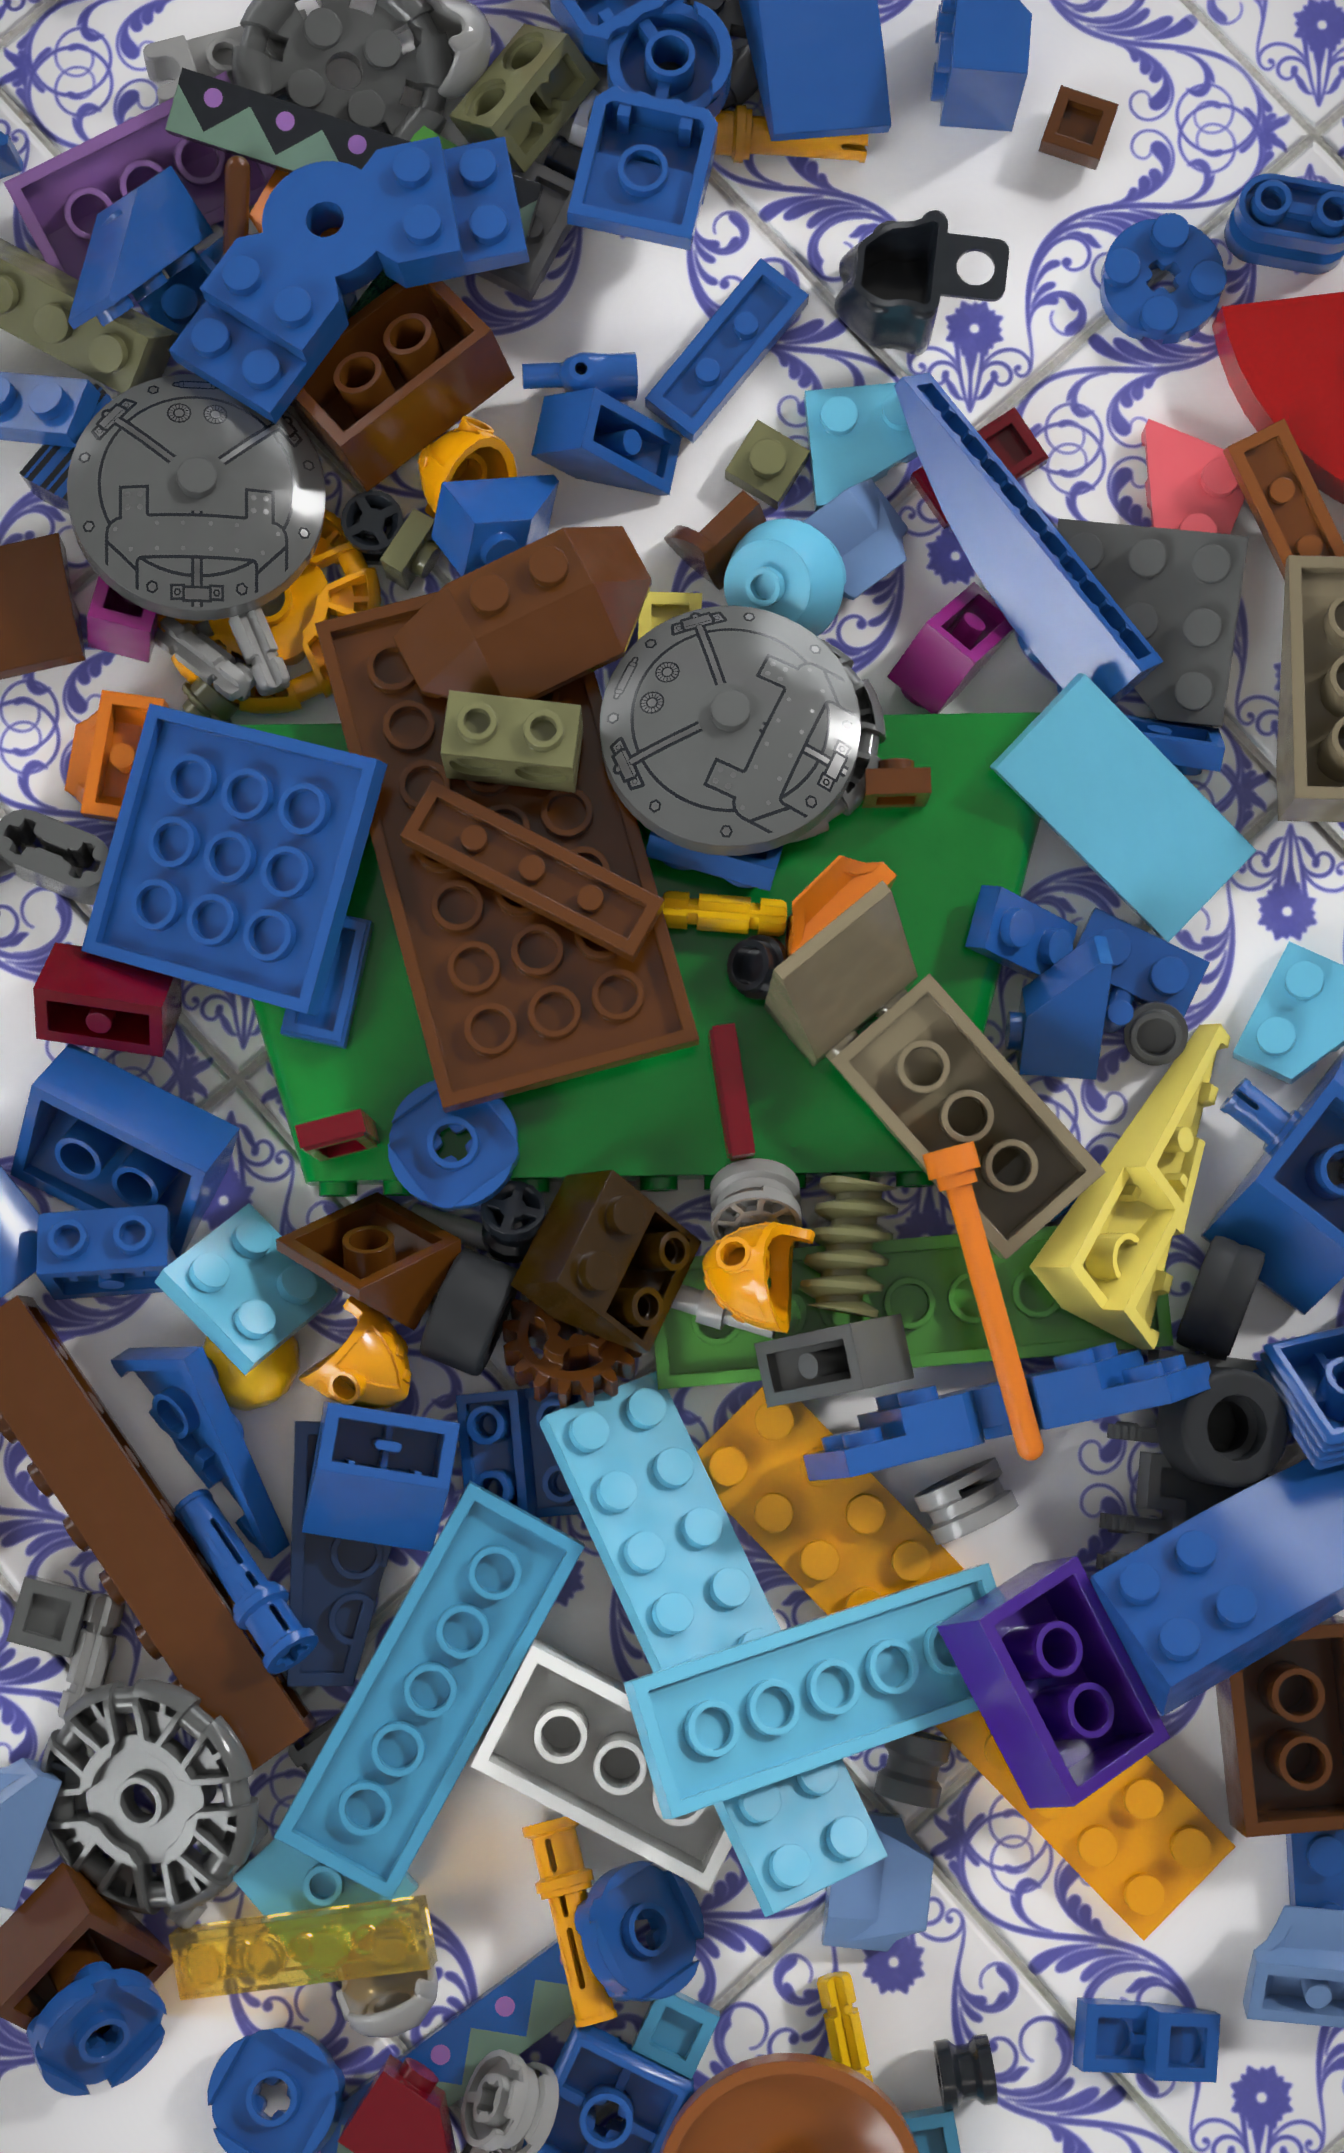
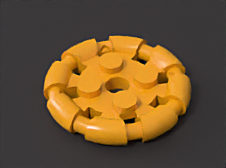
(294, 628)

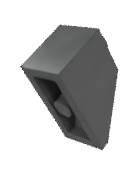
(834, 1360)

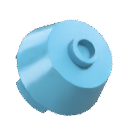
(789, 572)

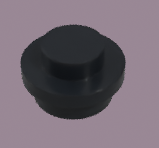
(752, 964)

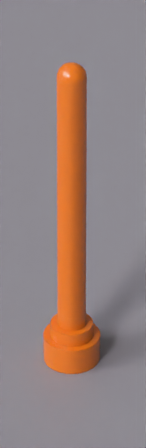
(955, 1173)

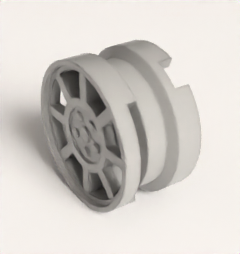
(753, 1194)
(966, 1511)
(509, 2104)

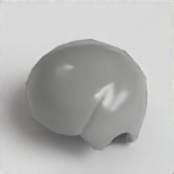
(469, 40)
(388, 2003)

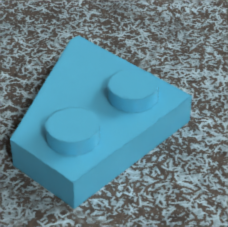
(854, 437)

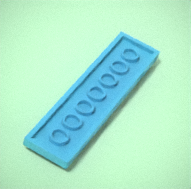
(693, 1596)

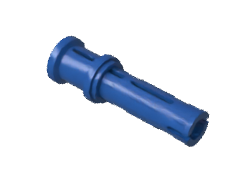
(259, 1603)

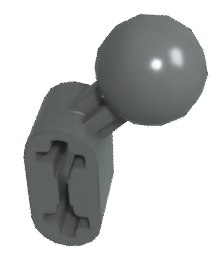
(51, 867)

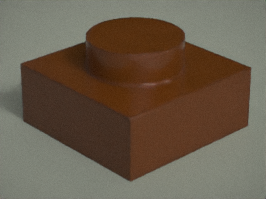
(1078, 127)
(897, 784)

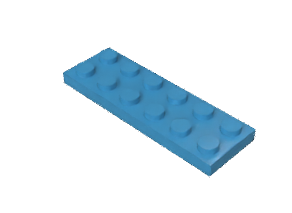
(429, 1690)

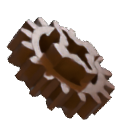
(572, 1358)

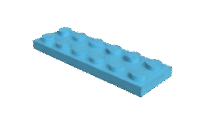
(803, 1695)

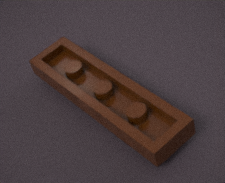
(532, 871)

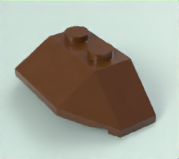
(530, 617)

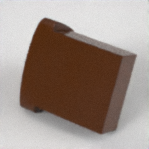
(712, 547)

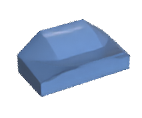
(865, 534)
(24, 1810)
(883, 1899)
(1299, 1970)

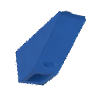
(132, 244)

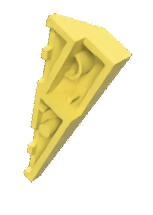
(1117, 1235)

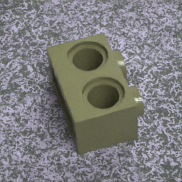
(526, 94)
(512, 741)

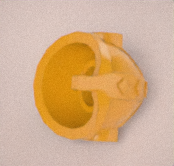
(461, 455)
(740, 1267)
(368, 1367)

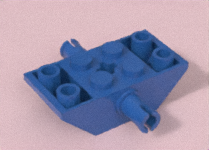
(1287, 1198)

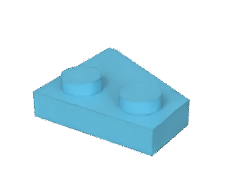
(1296, 1016)

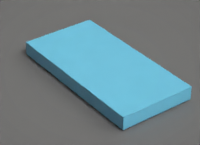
(1123, 807)

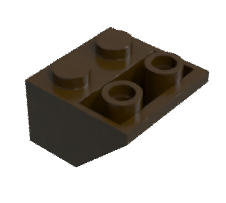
(607, 1260)

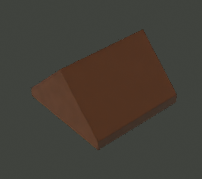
(377, 1255)

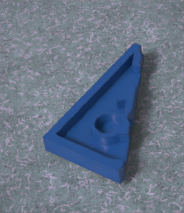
(206, 1432)

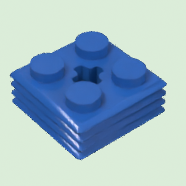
(1311, 1384)
(605, 2068)

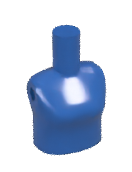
(608, 372)

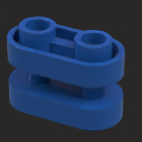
(1288, 224)

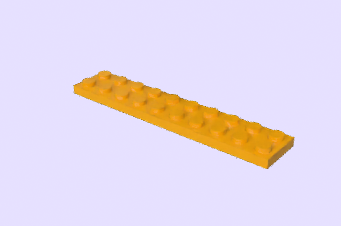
(856, 1542)

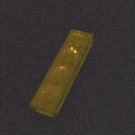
(303, 1947)

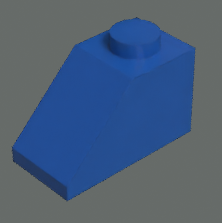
(605, 442)
(491, 517)
(1063, 1015)

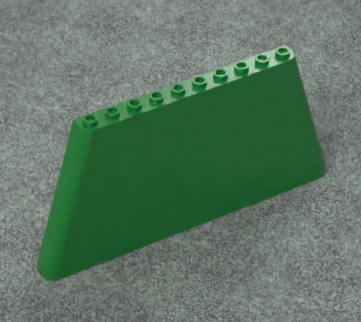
(662, 1113)

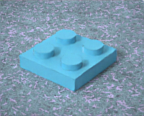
(244, 1289)

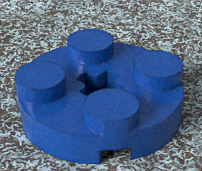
(1170, 246)
(450, 1182)
(609, 1937)
(97, 1997)
(269, 2057)

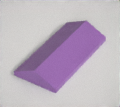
(69, 190)

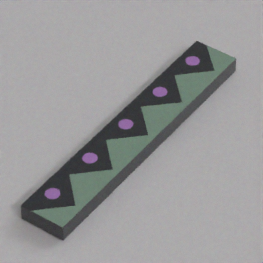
(286, 133)

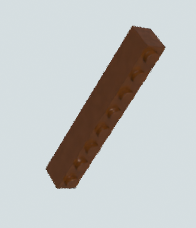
(136, 1537)

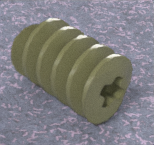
(848, 1245)

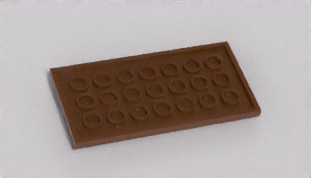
(495, 984)

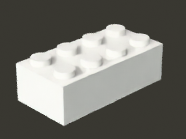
(576, 1749)

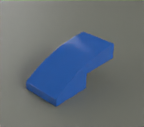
(1146, 2039)

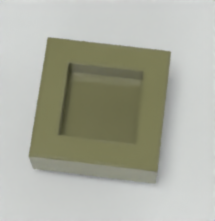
(767, 464)
(411, 551)

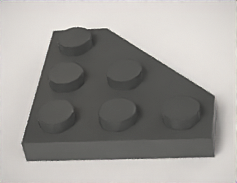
(1182, 598)

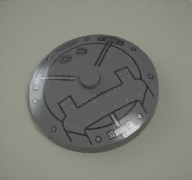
(194, 499)
(730, 730)

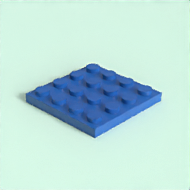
(234, 858)

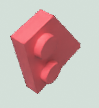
(1188, 482)

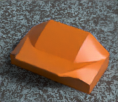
(105, 753)
(830, 896)

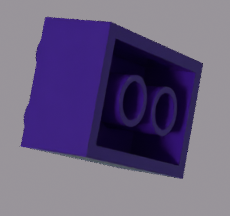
(1054, 1683)

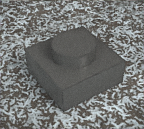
(48, 1616)

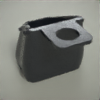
(902, 271)

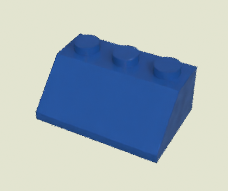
(120, 1143)

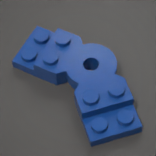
(652, 127)
(279, 292)
(1079, 1389)

